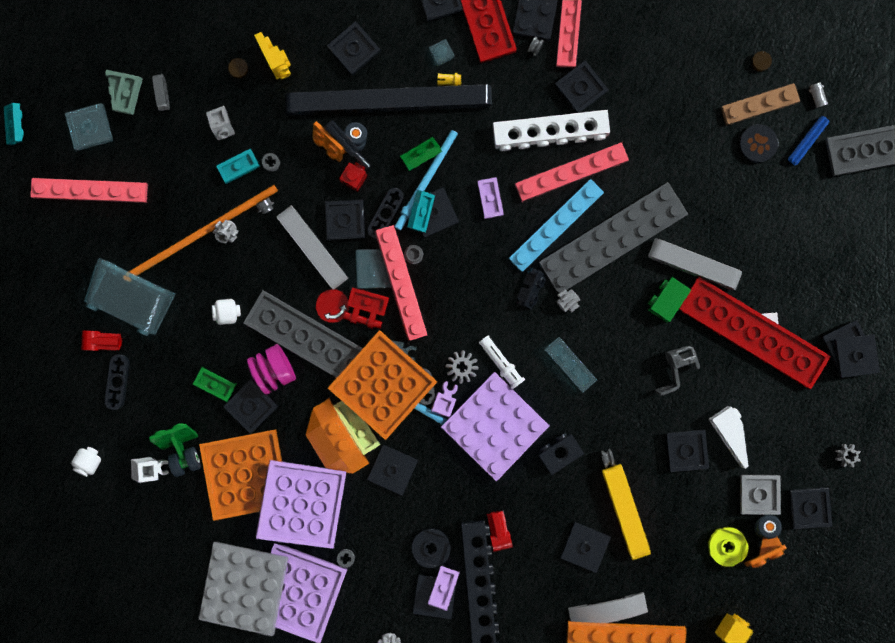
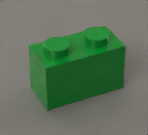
(669, 299)

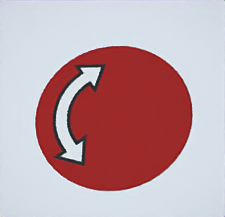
(332, 305)

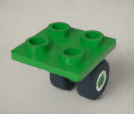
(176, 437)

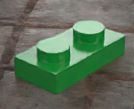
(421, 153)
(214, 384)

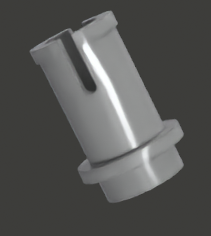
(818, 94)

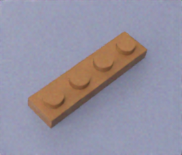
(760, 104)

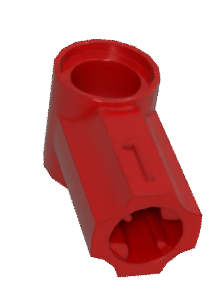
(95, 340)
(499, 535)

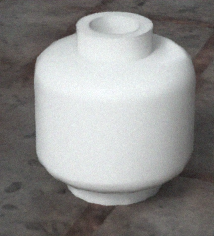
(225, 311)
(86, 461)

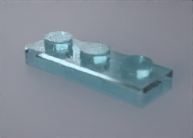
(570, 364)

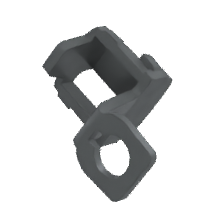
(675, 362)

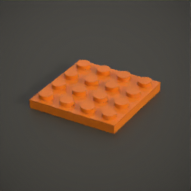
(382, 385)
(238, 472)

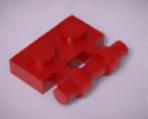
(368, 302)

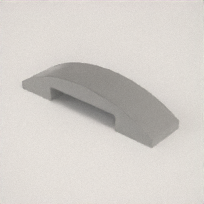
(611, 610)

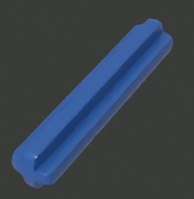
(808, 140)

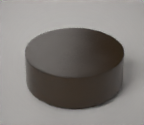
(761, 61)
(238, 68)

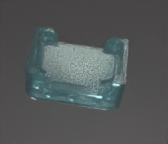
(127, 297)

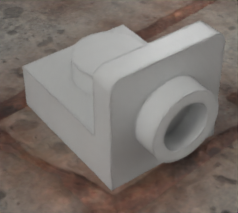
(220, 123)

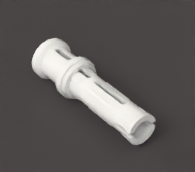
(507, 370)

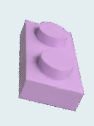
(490, 198)
(443, 588)

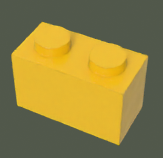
(733, 629)

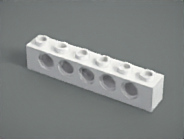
(598, 119)

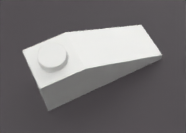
(731, 431)

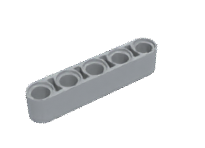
(312, 247)
(695, 264)

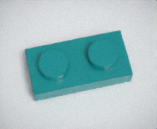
(13, 128)
(238, 166)
(421, 211)

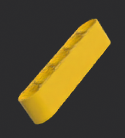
(626, 512)

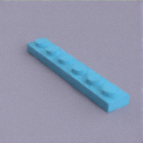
(556, 225)

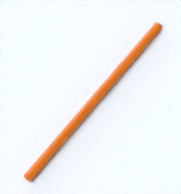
(204, 230)

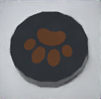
(758, 143)

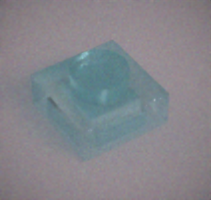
(441, 52)

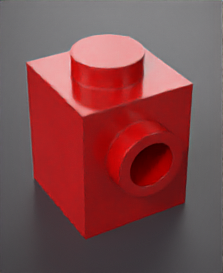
(353, 176)

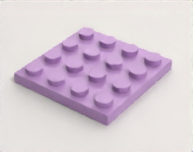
(495, 426)
(301, 504)
(307, 593)

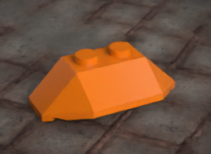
(333, 440)

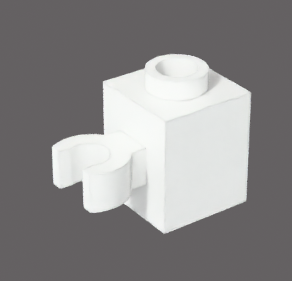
(147, 469)

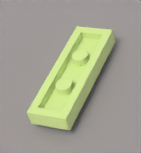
(357, 427)

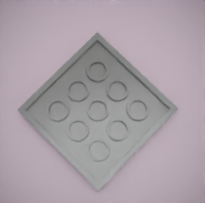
(243, 588)

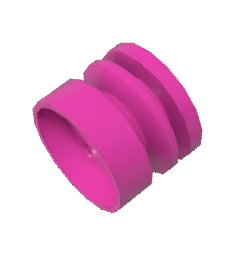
(273, 368)

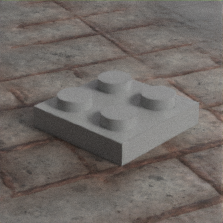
(760, 494)

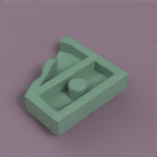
(124, 91)

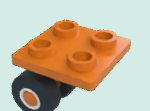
(354, 131)
(767, 529)

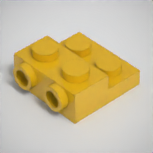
(276, 59)

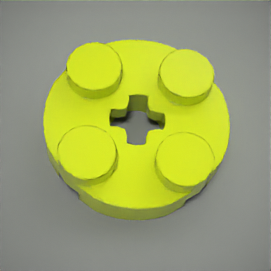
(721, 537)

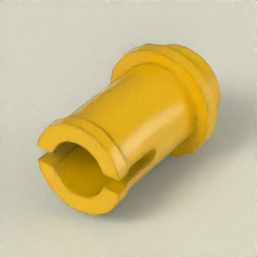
(451, 80)

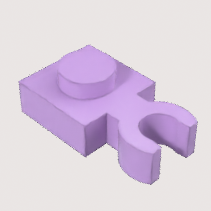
(444, 402)

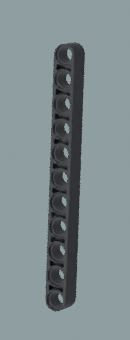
(388, 100)

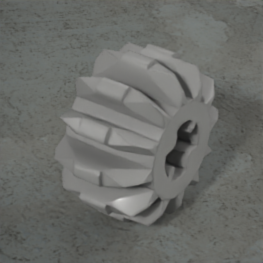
(466, 362)

